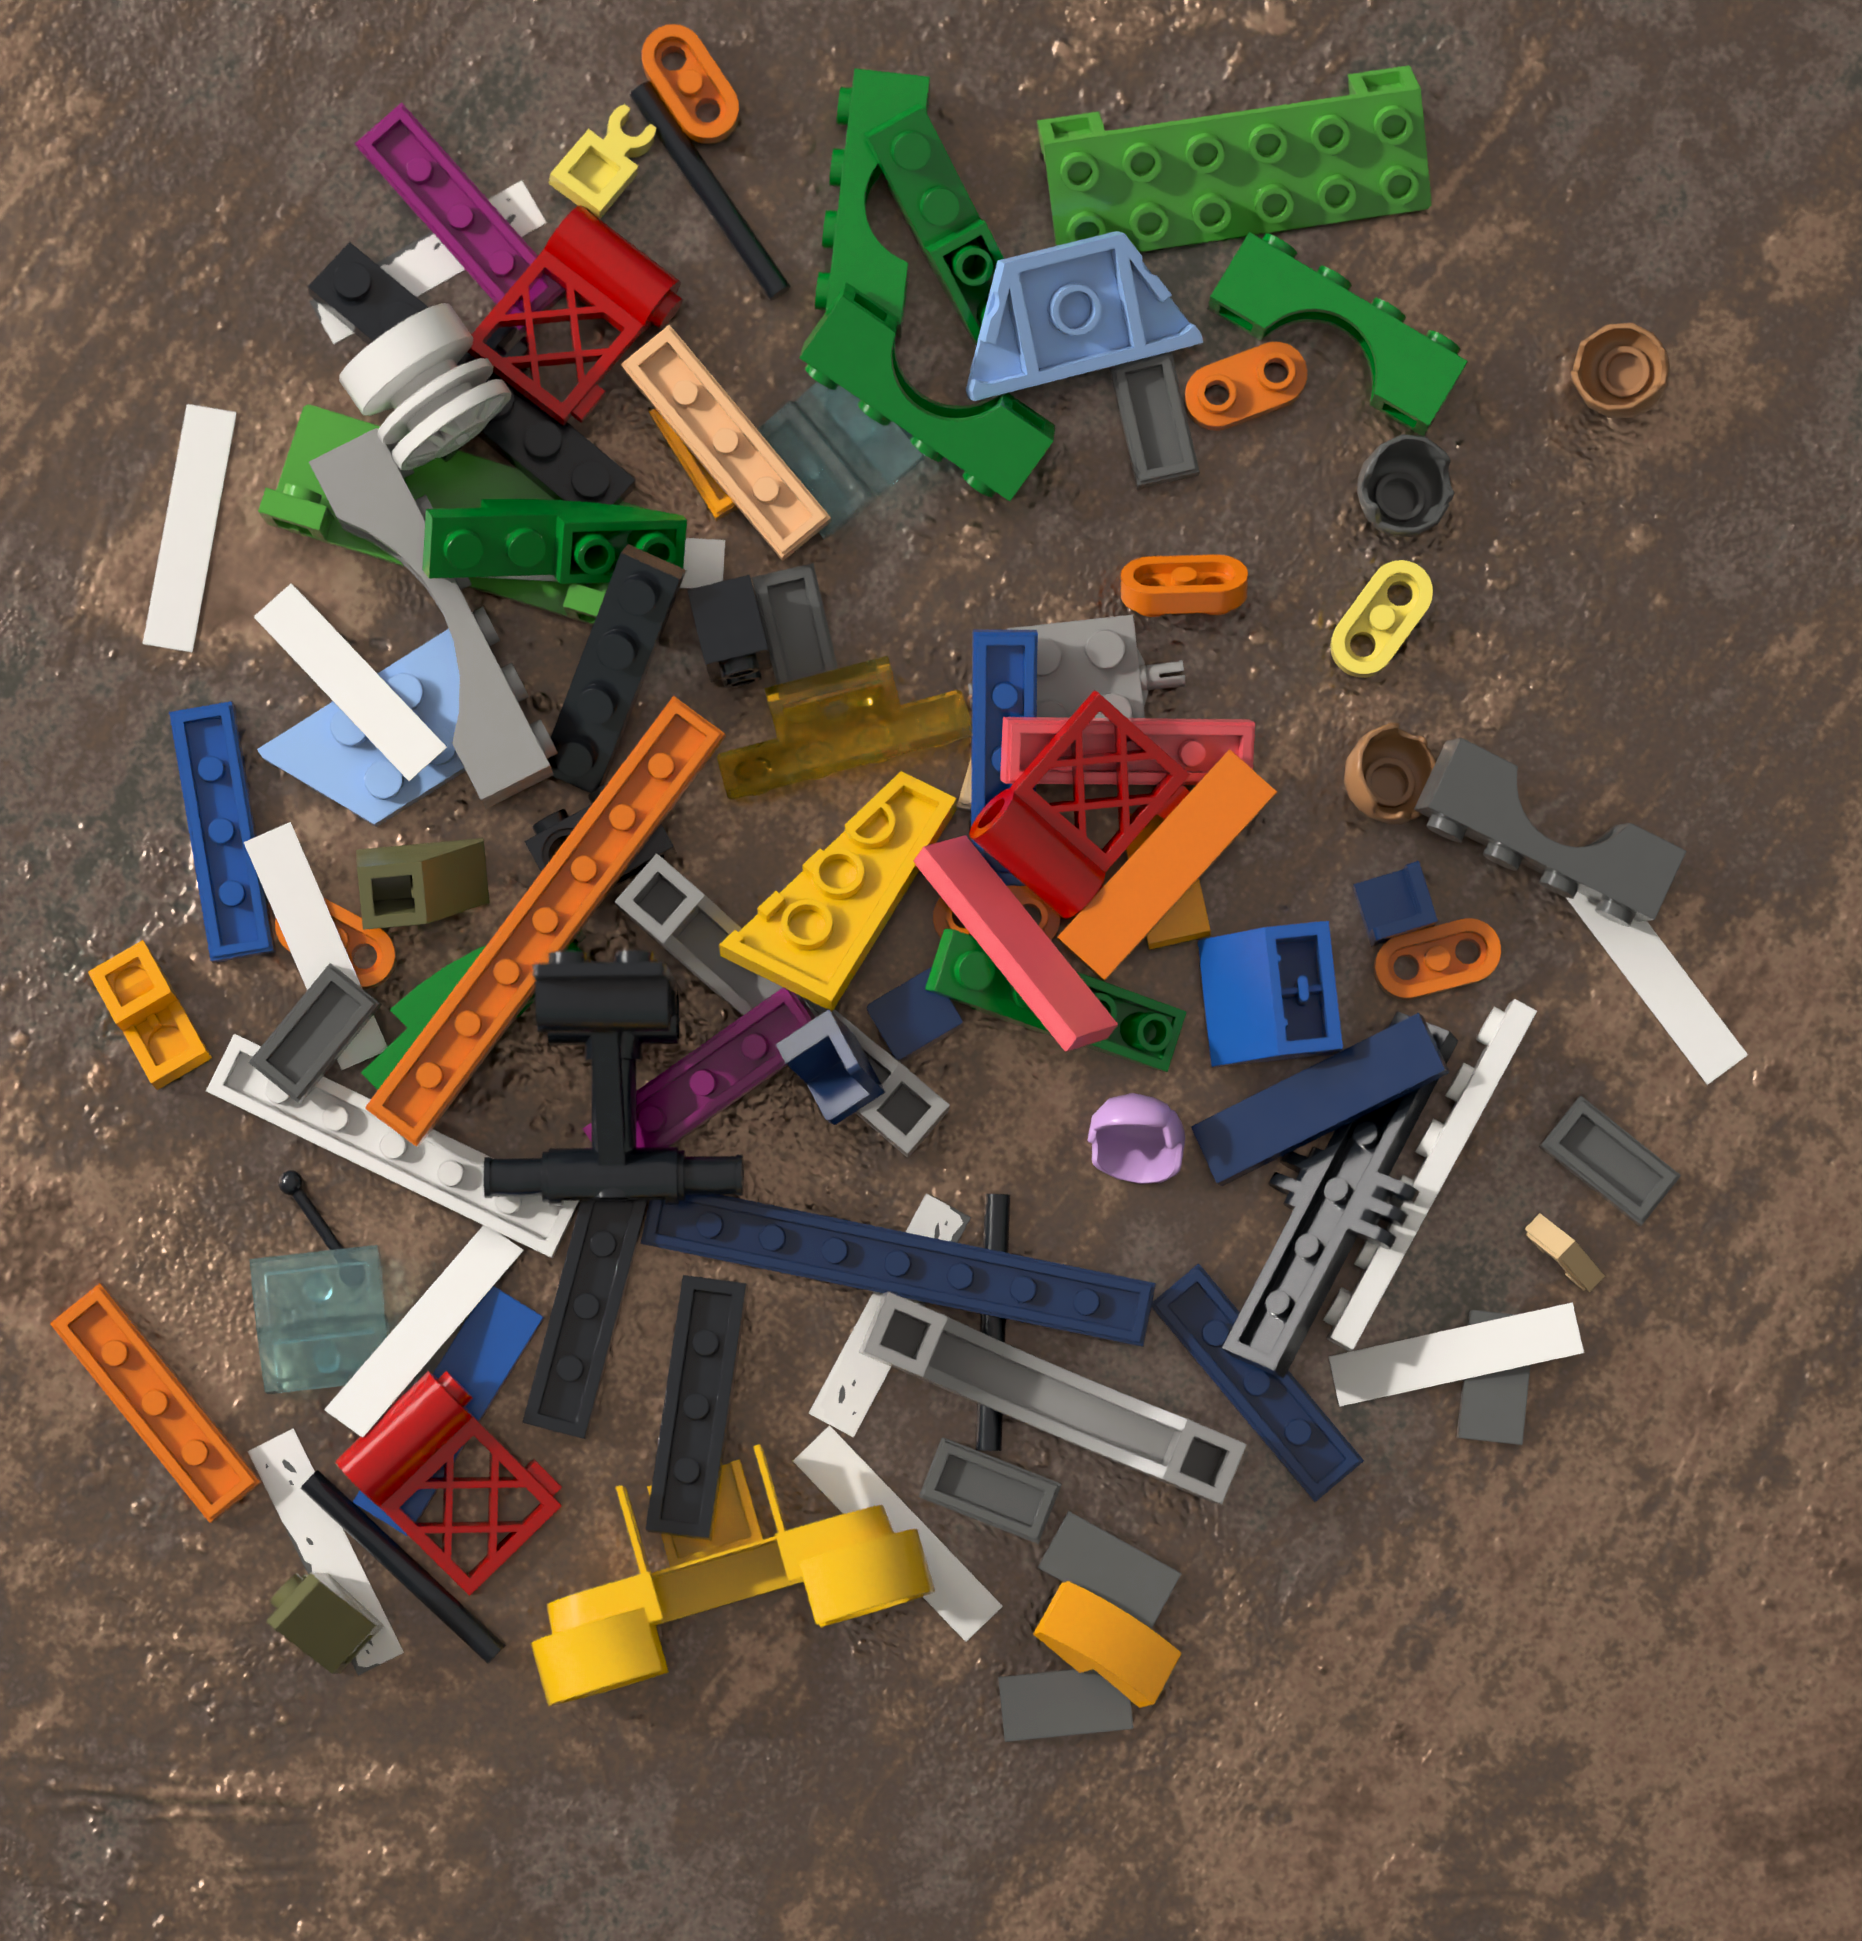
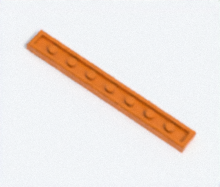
(545, 921)

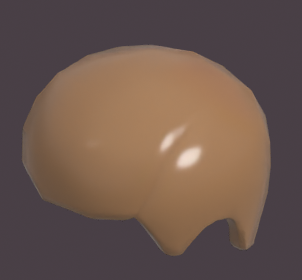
(1621, 370)
(1388, 774)

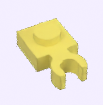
(599, 168)

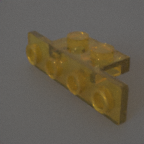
(840, 724)

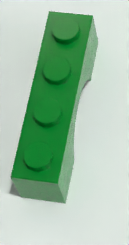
(856, 251)
(1272, 290)
(989, 440)

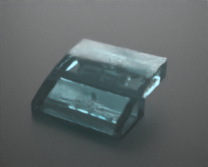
(839, 451)
(317, 1316)

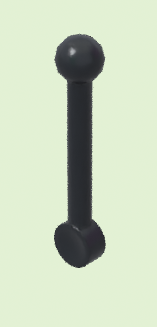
(292, 1184)

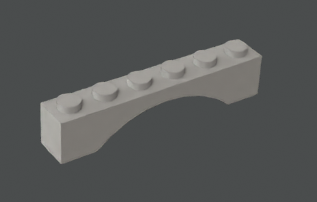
(491, 731)
(691, 931)
(1052, 1398)

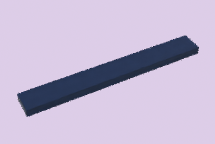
(904, 1265)

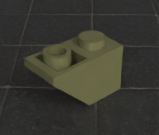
(420, 882)
(323, 1620)

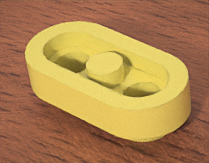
(1380, 619)

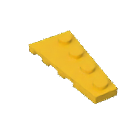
(836, 908)

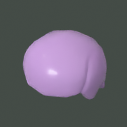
(1137, 1139)

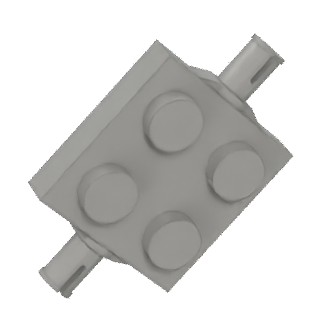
(1099, 657)

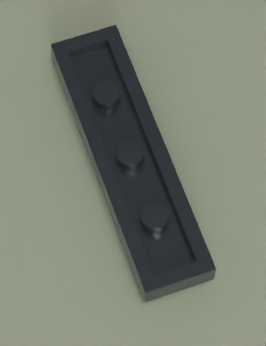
(613, 667)
(584, 1315)
(697, 1407)

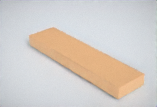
(726, 442)

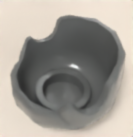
(1405, 486)

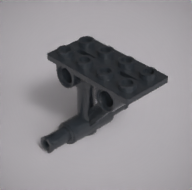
(612, 1013)

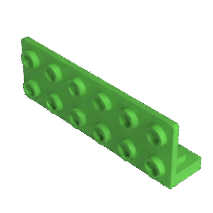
(1242, 168)
(459, 483)

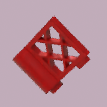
(612, 282)
(1047, 849)
(413, 1444)

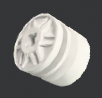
(418, 376)

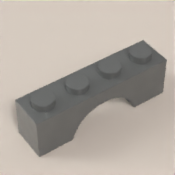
(1479, 798)

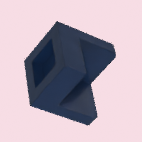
(1395, 904)
(913, 1017)
(832, 1066)

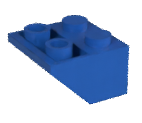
(1270, 994)

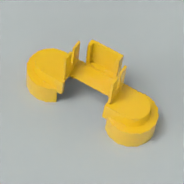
(610, 1631)

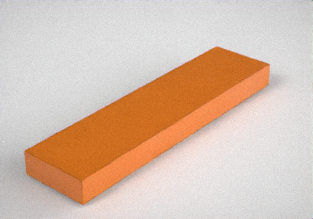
(1166, 865)
(156, 1403)

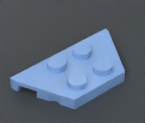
(1072, 315)
(349, 769)

